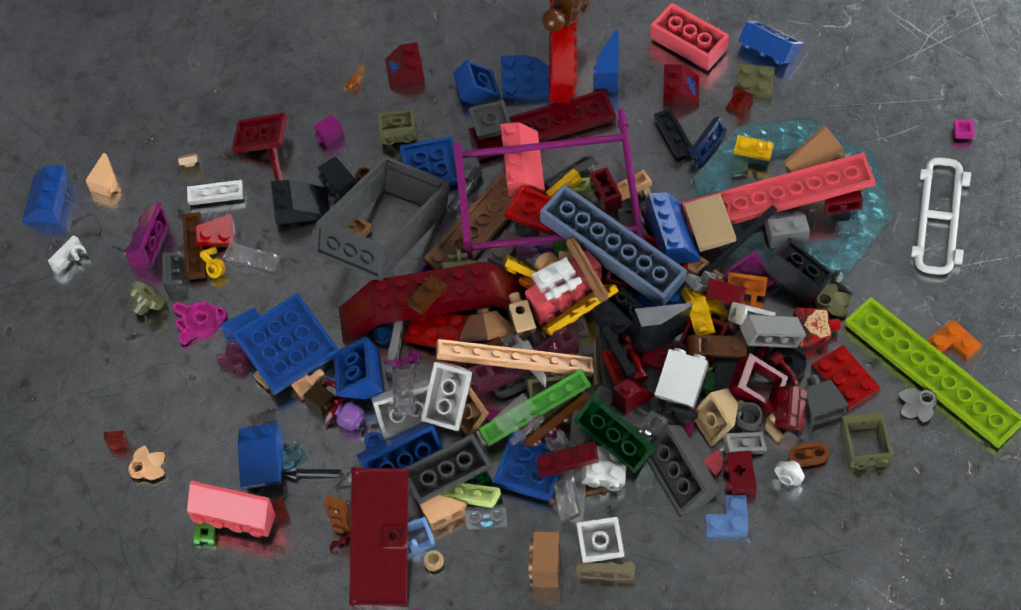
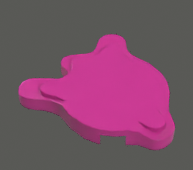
(198, 320)

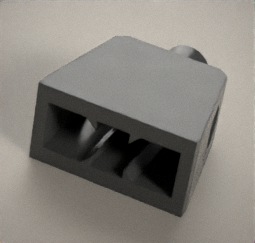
(823, 400)

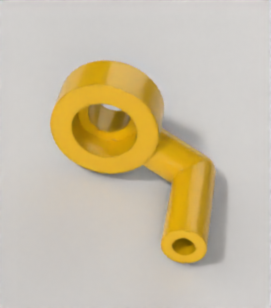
(217, 264)

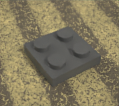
(488, 119)

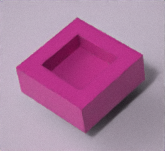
(963, 129)

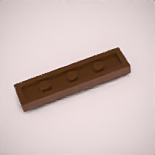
(193, 262)
(561, 415)

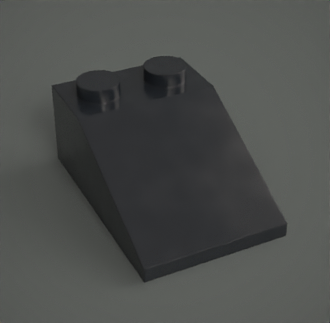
(298, 201)
(657, 325)

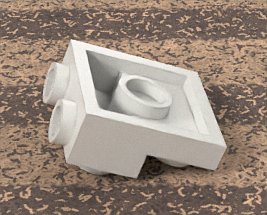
(606, 473)

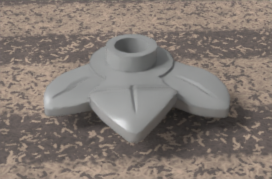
(916, 406)

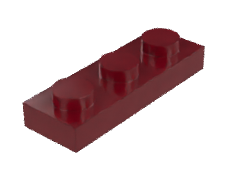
(567, 459)

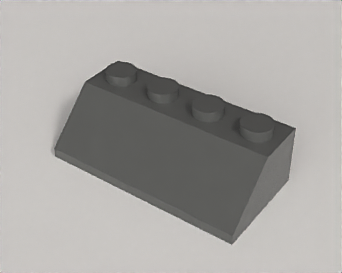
(446, 469)
(682, 470)

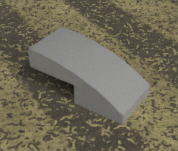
(700, 283)

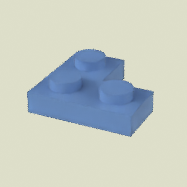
(732, 523)

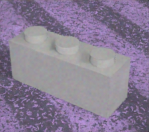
(772, 331)

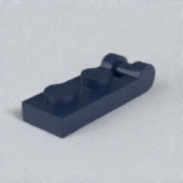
(708, 141)

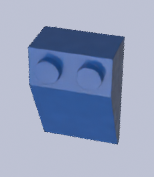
(608, 66)
(260, 455)

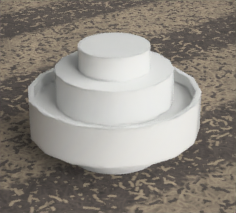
(789, 472)

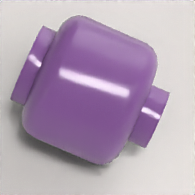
(350, 416)

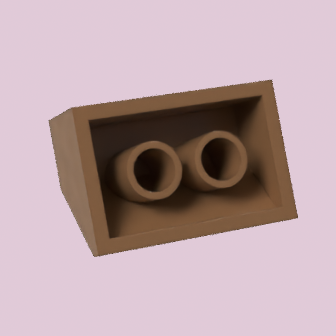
(817, 150)

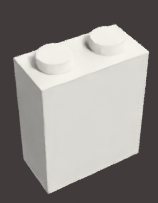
(681, 378)

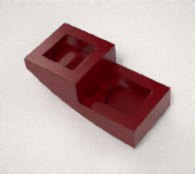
(724, 291)

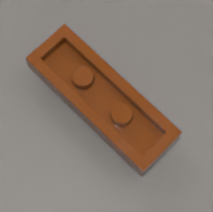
(338, 514)

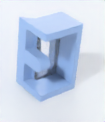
(420, 537)

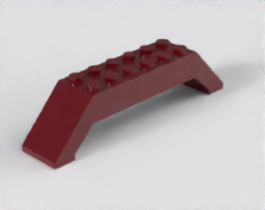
(467, 289)

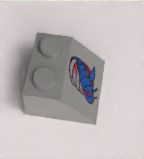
(787, 225)

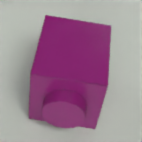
(328, 130)

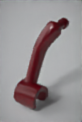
(777, 359)

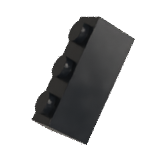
(798, 271)

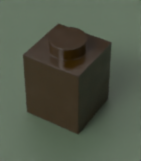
(319, 399)

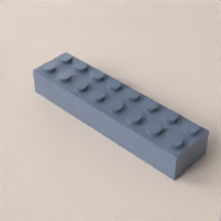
(613, 245)

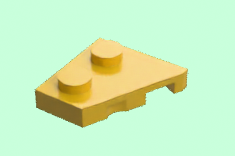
(515, 265)
(713, 305)

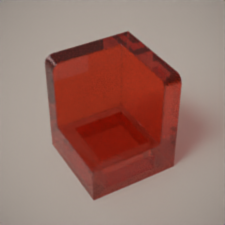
(740, 102)

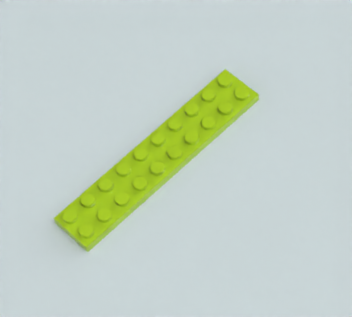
(934, 372)

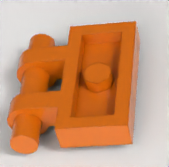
(754, 286)

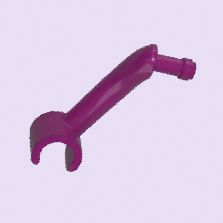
(412, 357)

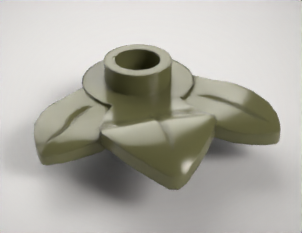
(835, 300)

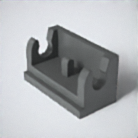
(174, 272)

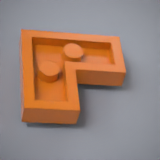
(957, 337)

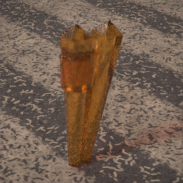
(355, 79)

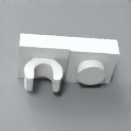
(65, 254)

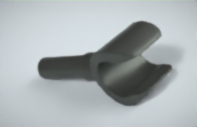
(837, 278)

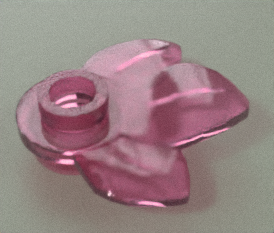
(232, 357)

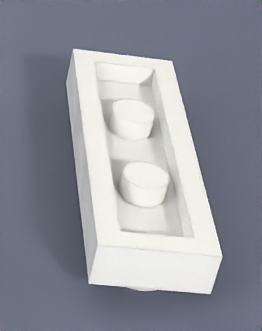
(215, 192)

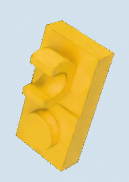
(753, 148)
(571, 180)
(701, 317)

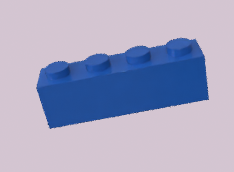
(671, 228)
(402, 448)

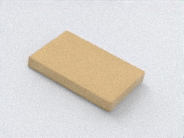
(710, 222)

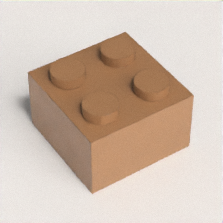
(544, 559)

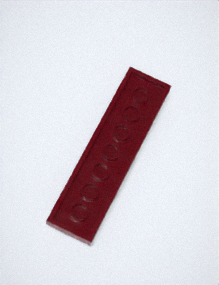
(558, 119)

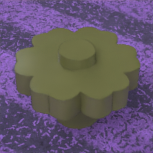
(145, 298)

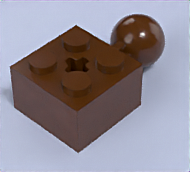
(564, 13)

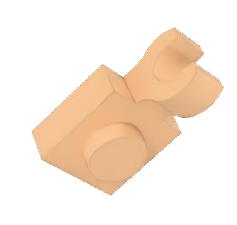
(305, 383)

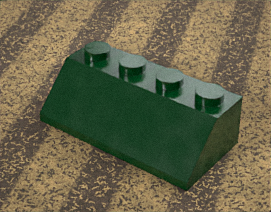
(614, 434)

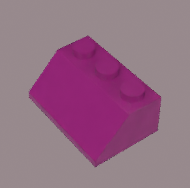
(147, 237)

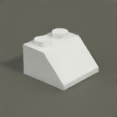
(600, 539)

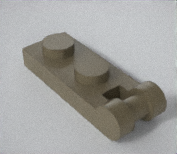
(606, 570)

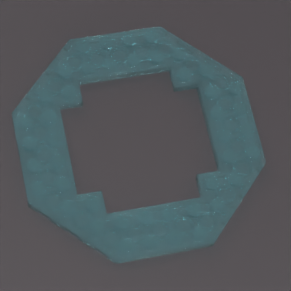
(788, 135)

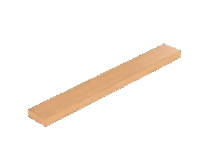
(513, 357)

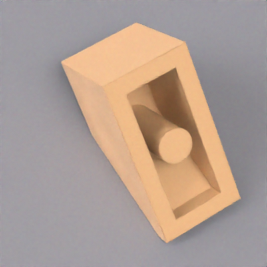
(102, 177)
(442, 511)

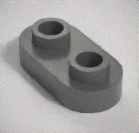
(511, 388)

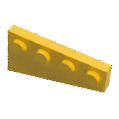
(578, 309)

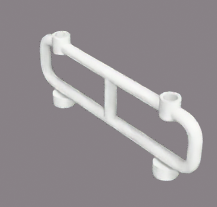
(962, 179)

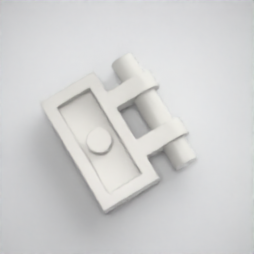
(555, 274)

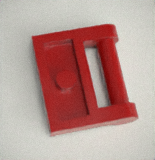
(614, 371)

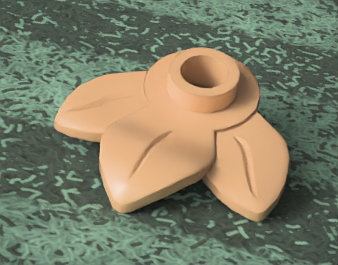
(149, 462)

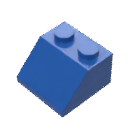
(476, 83)

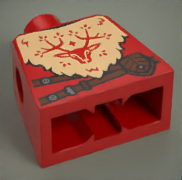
(816, 326)

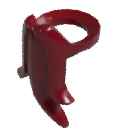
(337, 402)

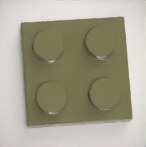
(756, 80)

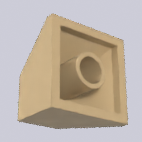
(716, 415)

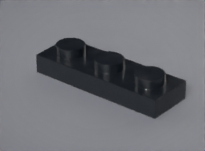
(673, 132)
(618, 353)

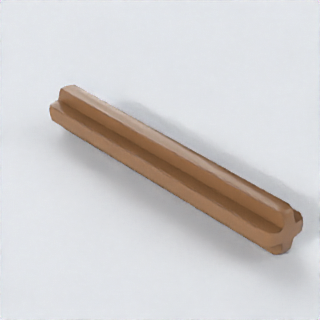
(587, 269)

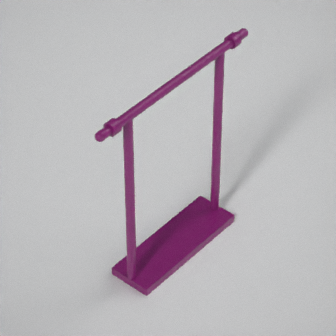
(469, 247)

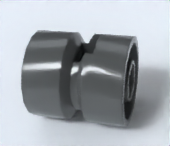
(748, 418)

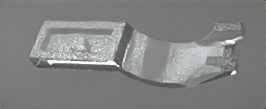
(565, 486)

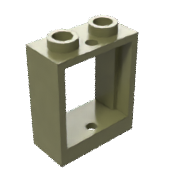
(864, 422)

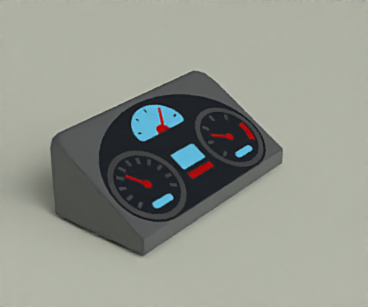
(486, 517)

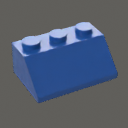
(769, 42)
(46, 195)
(358, 370)

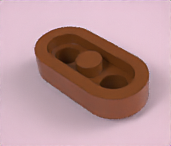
(807, 453)

